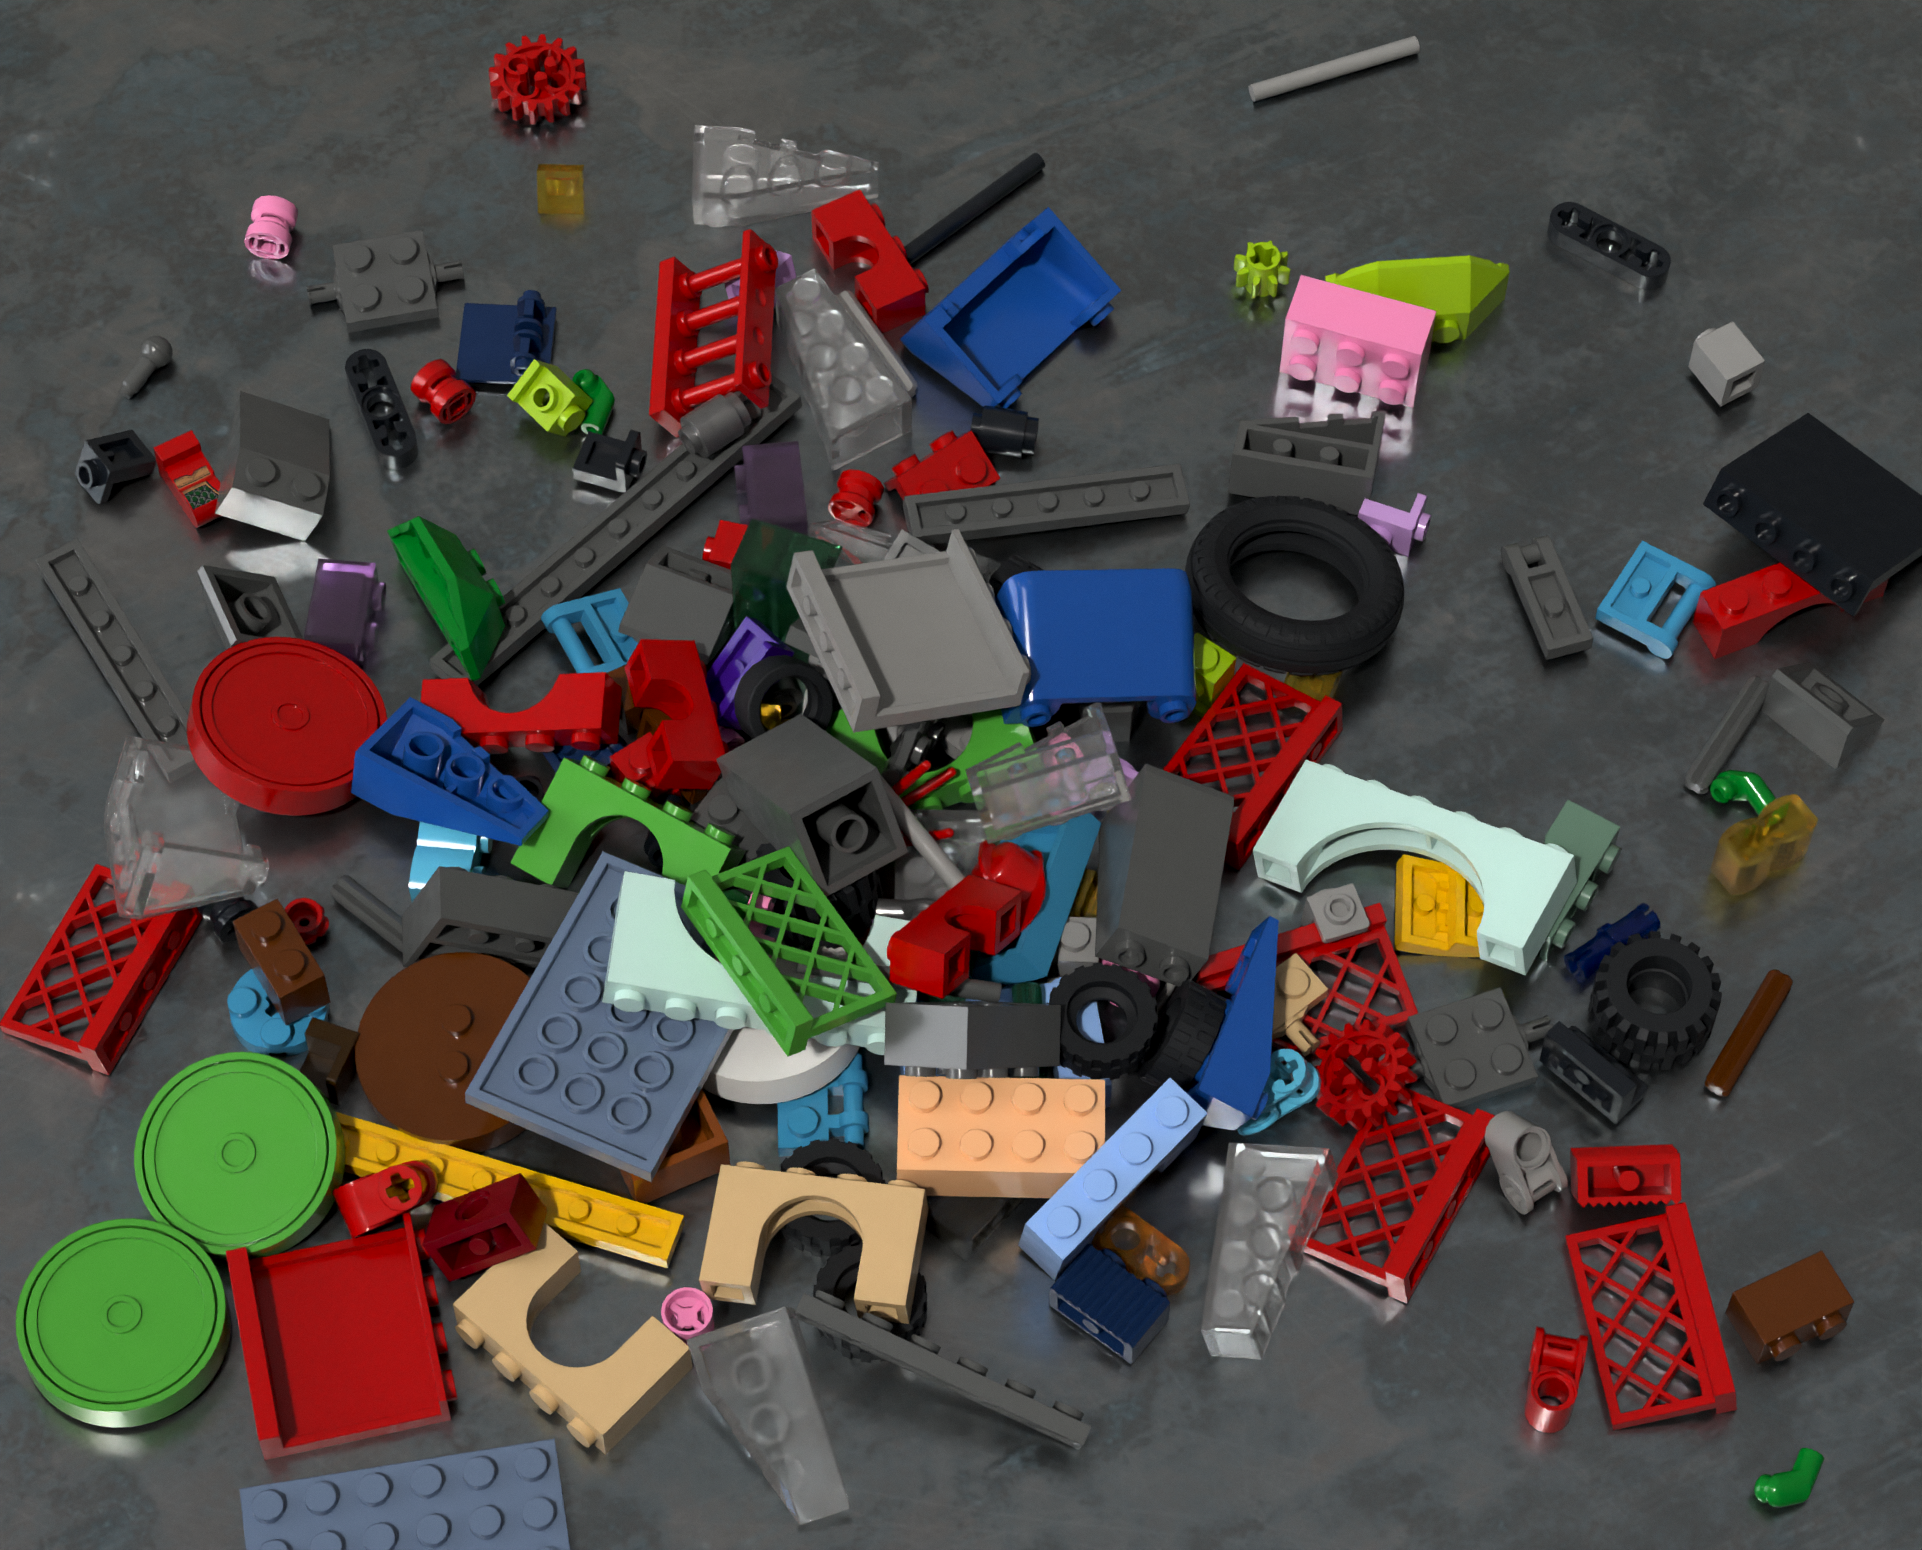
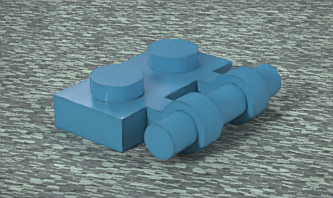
(808, 1117)

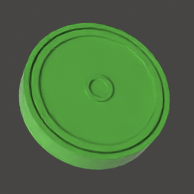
(240, 1154)
(123, 1322)

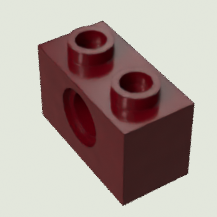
(485, 1227)

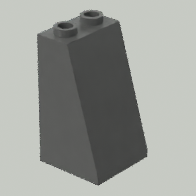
(817, 800)
(1161, 875)

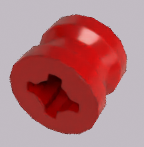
(856, 497)

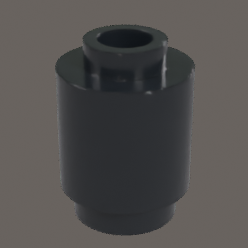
(1005, 431)

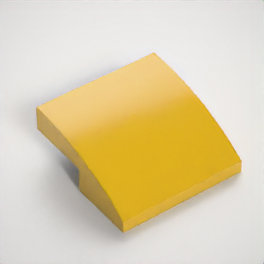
(1435, 910)

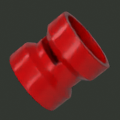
(438, 386)

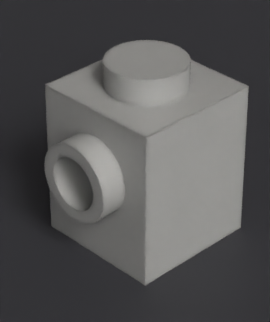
(1726, 363)

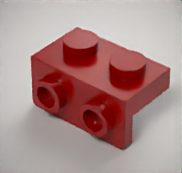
(952, 465)

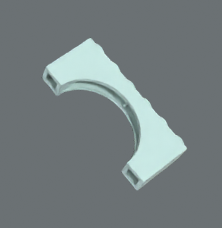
(1339, 815)
(666, 971)

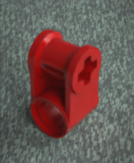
(380, 1196)
(1554, 1371)

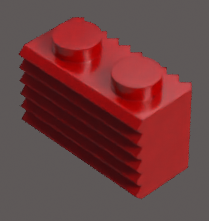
(1625, 1174)

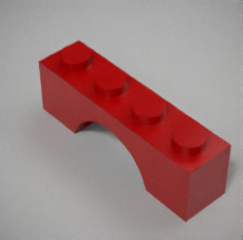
(1749, 606)
(576, 712)

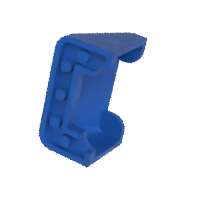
(1013, 312)
(1102, 640)

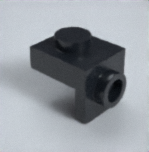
(610, 461)

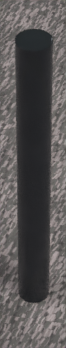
(974, 207)

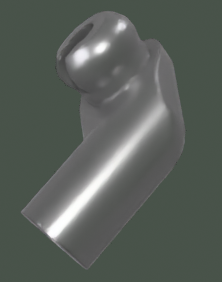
(902, 908)

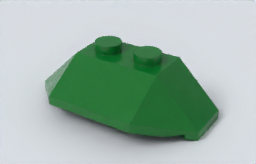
(452, 590)

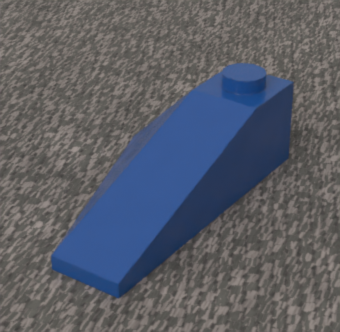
(433, 775)
(1239, 1061)

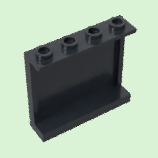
(1822, 510)

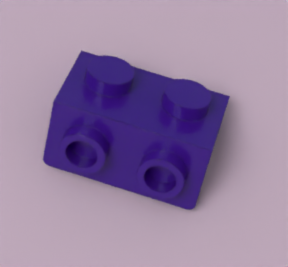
(746, 647)

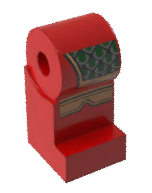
(189, 477)

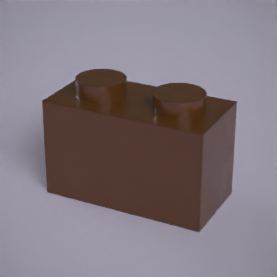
(281, 961)
(1790, 1308)

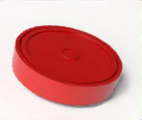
(282, 724)

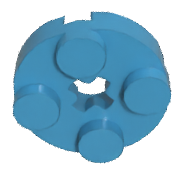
(259, 1031)

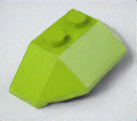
(1456, 287)

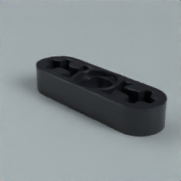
(1603, 228)
(379, 426)

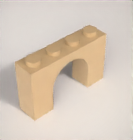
(758, 1202)
(596, 1400)

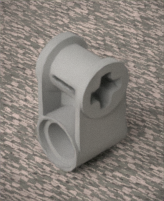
(1523, 1160)

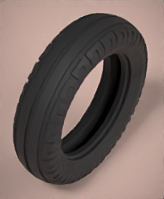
(1284, 642)

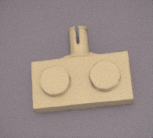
(1295, 994)

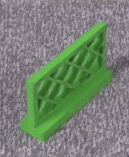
(748, 957)

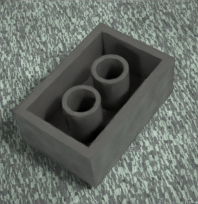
(972, 1038)

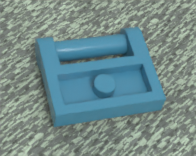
(1642, 590)
(601, 620)

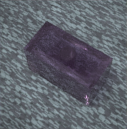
(772, 486)
(345, 608)

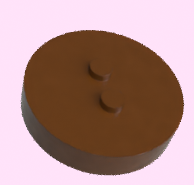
(428, 1041)

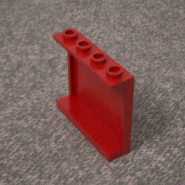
(341, 1341)

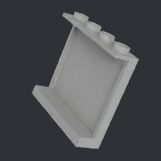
(909, 636)

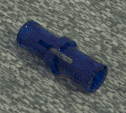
(1590, 954)

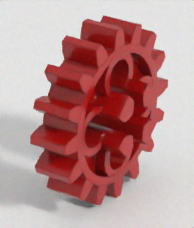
(521, 69)
(1390, 1074)

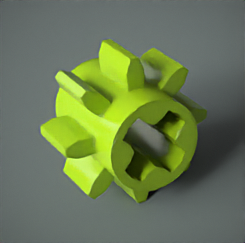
(1262, 269)

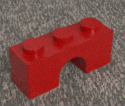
(856, 232)
(673, 680)
(936, 945)

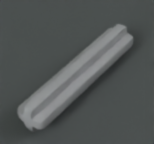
(878, 341)

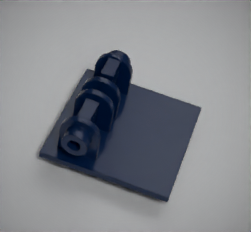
(504, 339)

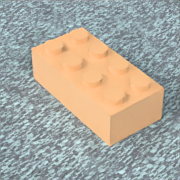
(997, 1134)

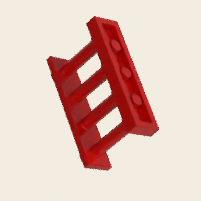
(681, 320)

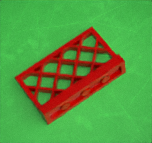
(1307, 741)
(1310, 948)
(130, 995)
(1431, 1216)
(1695, 1307)

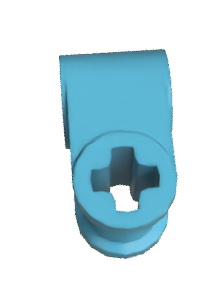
(1283, 1091)

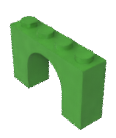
(987, 739)
(587, 800)

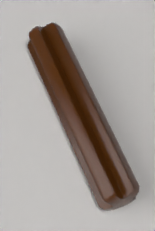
(1748, 1033)

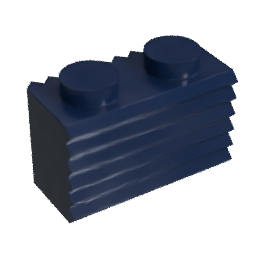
(1110, 1302)

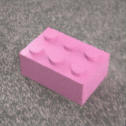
(1357, 341)

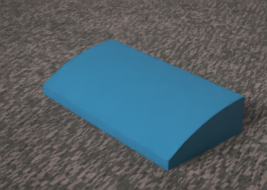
(1065, 855)

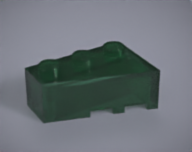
(762, 573)

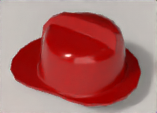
(1017, 869)

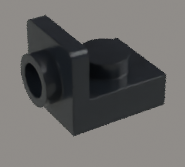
(111, 461)

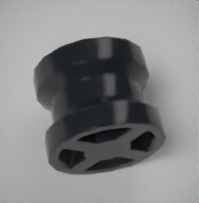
(223, 915)

